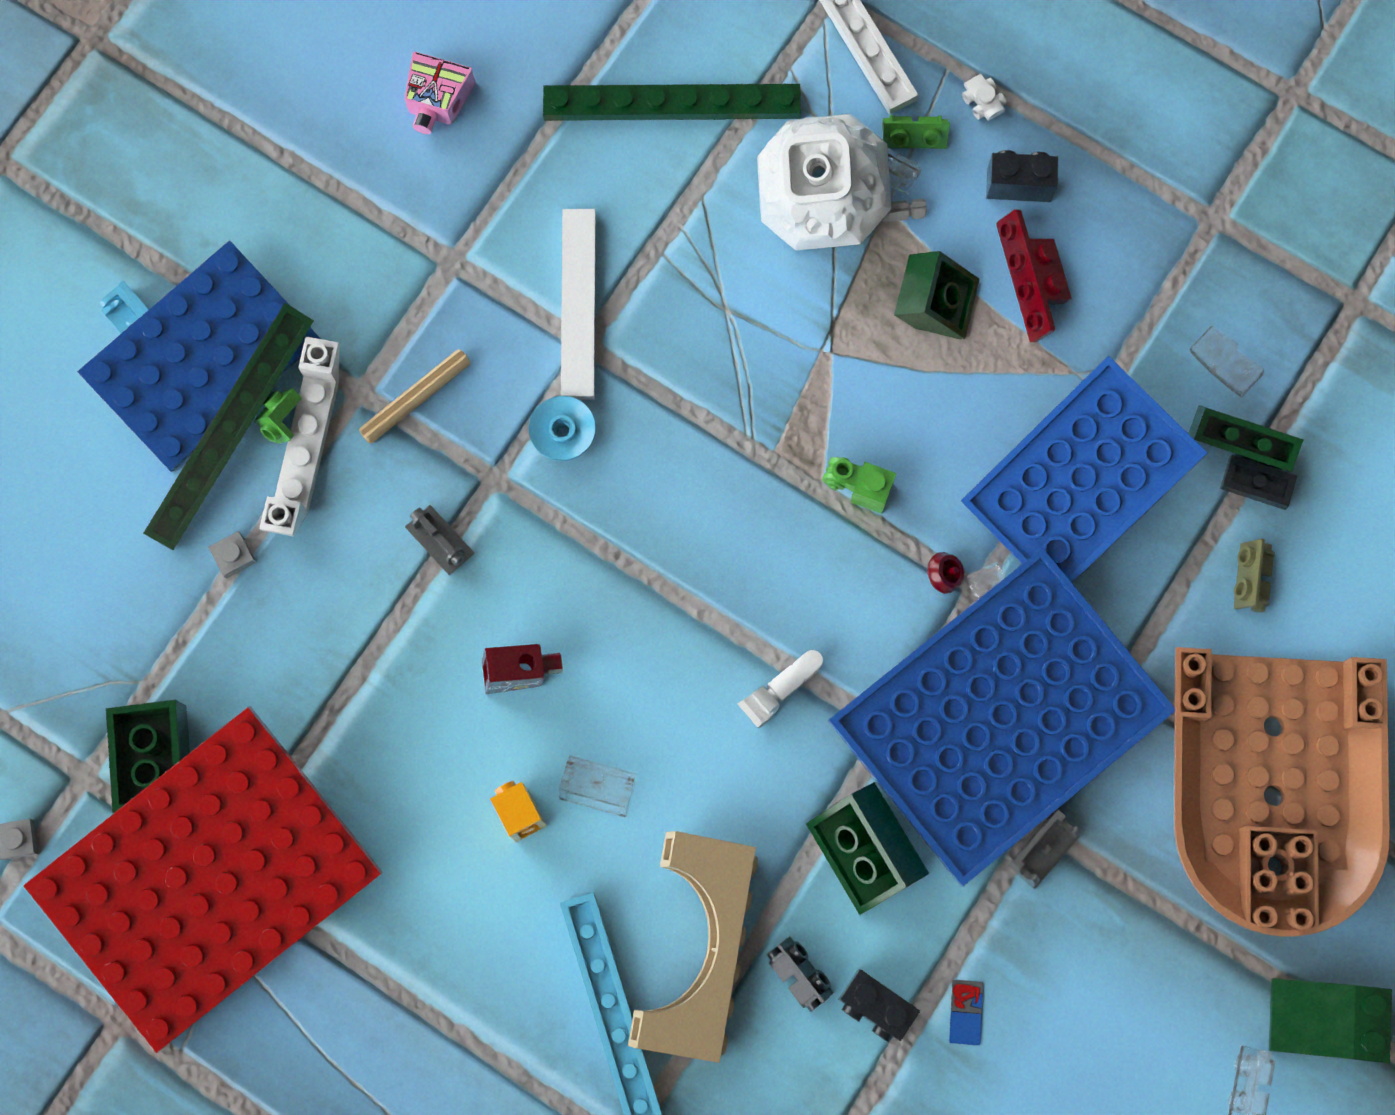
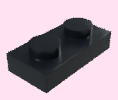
(1258, 482)

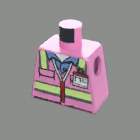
(436, 90)

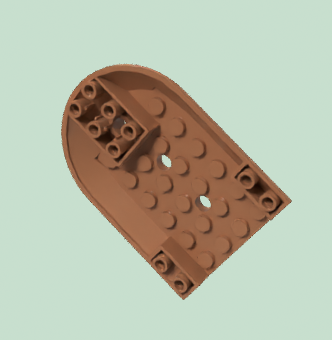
(1324, 763)

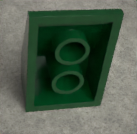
(1330, 1020)

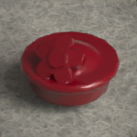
(945, 572)

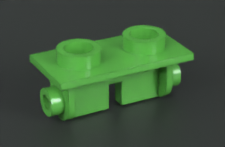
(924, 133)

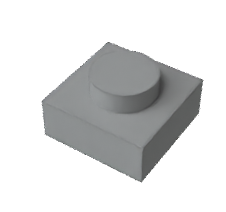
(232, 554)
(18, 839)

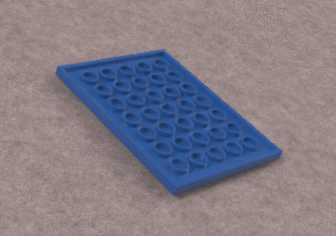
(1001, 716)

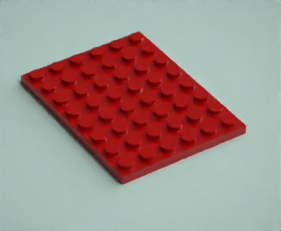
(203, 879)

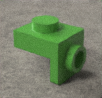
(276, 409)

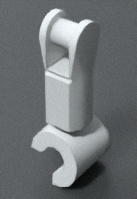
(763, 703)

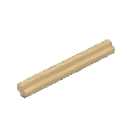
(414, 396)

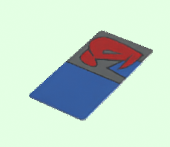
(966, 1012)

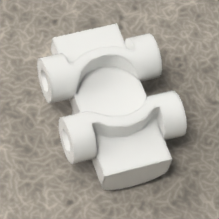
(983, 94)

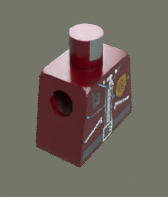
(503, 668)

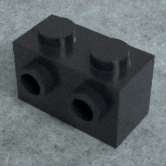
(1022, 176)
(878, 1005)

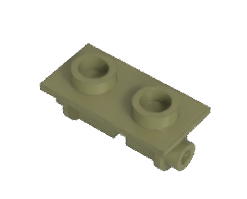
(1253, 561)

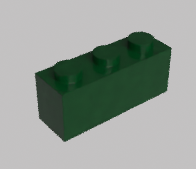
(1245, 438)

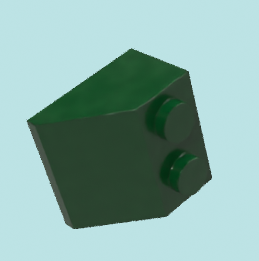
(937, 295)

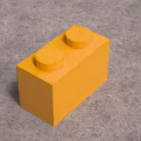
(517, 810)

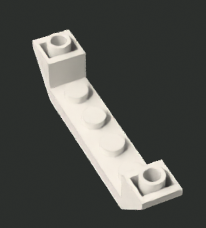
(304, 451)

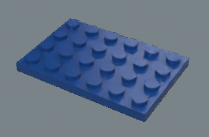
(187, 353)
(1085, 472)

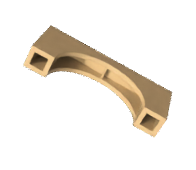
(697, 1020)

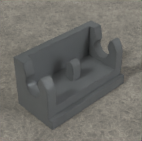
(1044, 849)

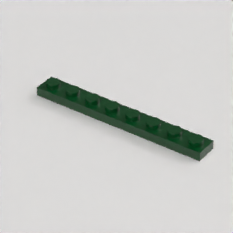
(671, 102)
(228, 426)

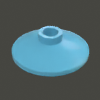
(558, 413)

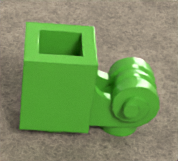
(868, 483)

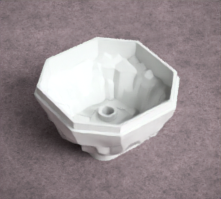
(841, 203)

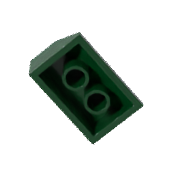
(867, 848)

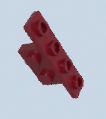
(1034, 273)

